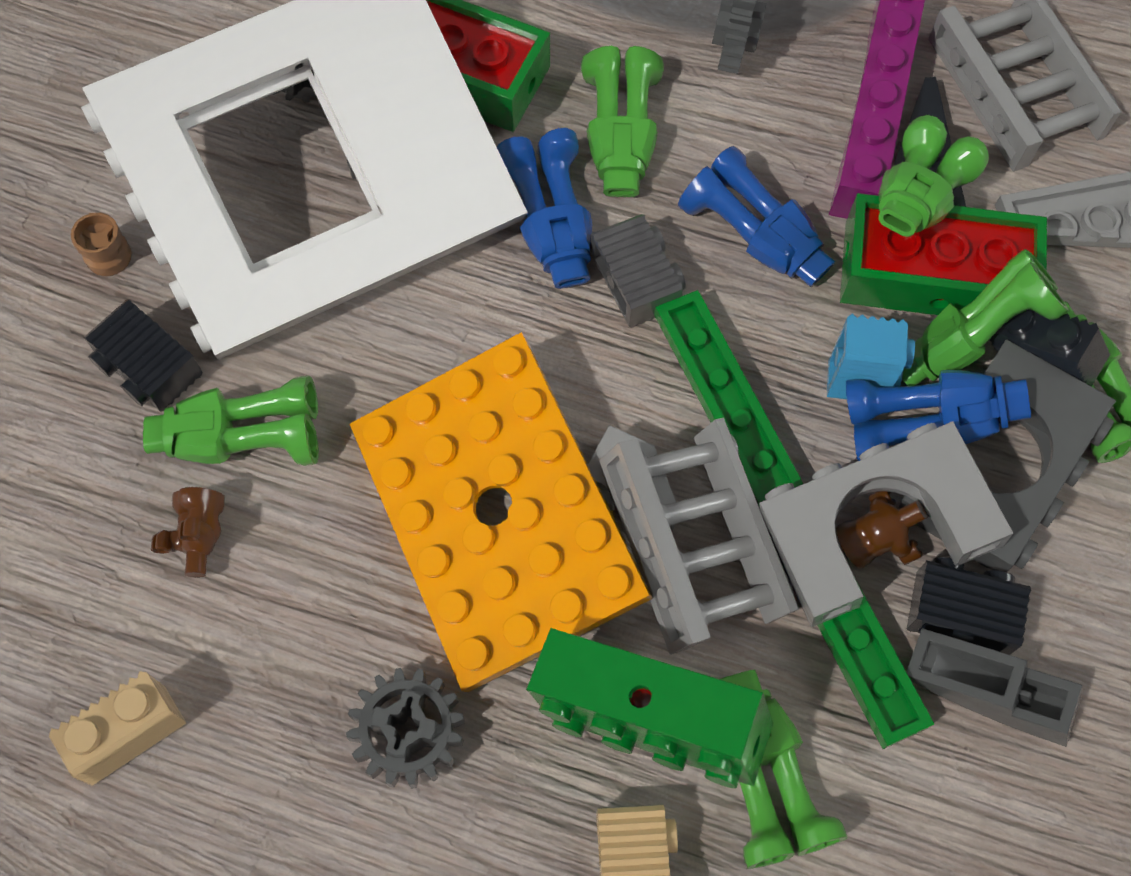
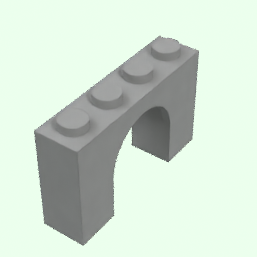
(926, 468)

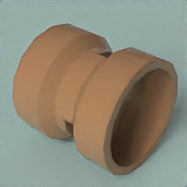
(101, 244)

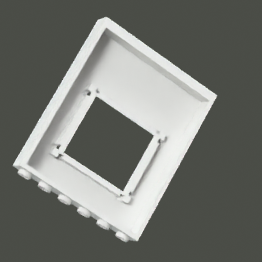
(395, 114)

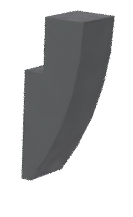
(996, 686)

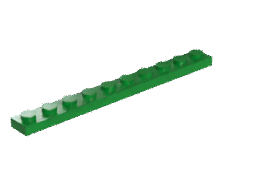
(854, 637)

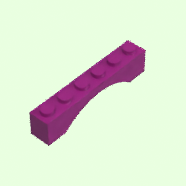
(878, 102)

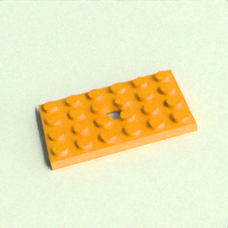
(540, 569)

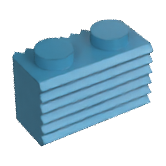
(869, 352)

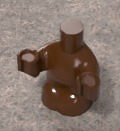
(196, 528)
(881, 531)

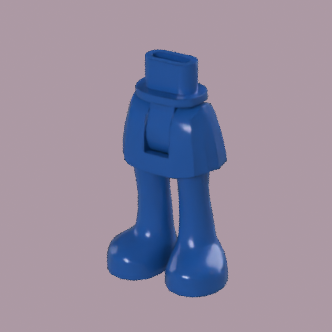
(559, 233)
(782, 240)
(967, 398)

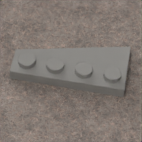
(1079, 212)

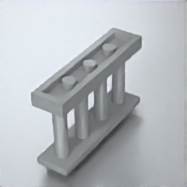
(999, 104)
(667, 569)

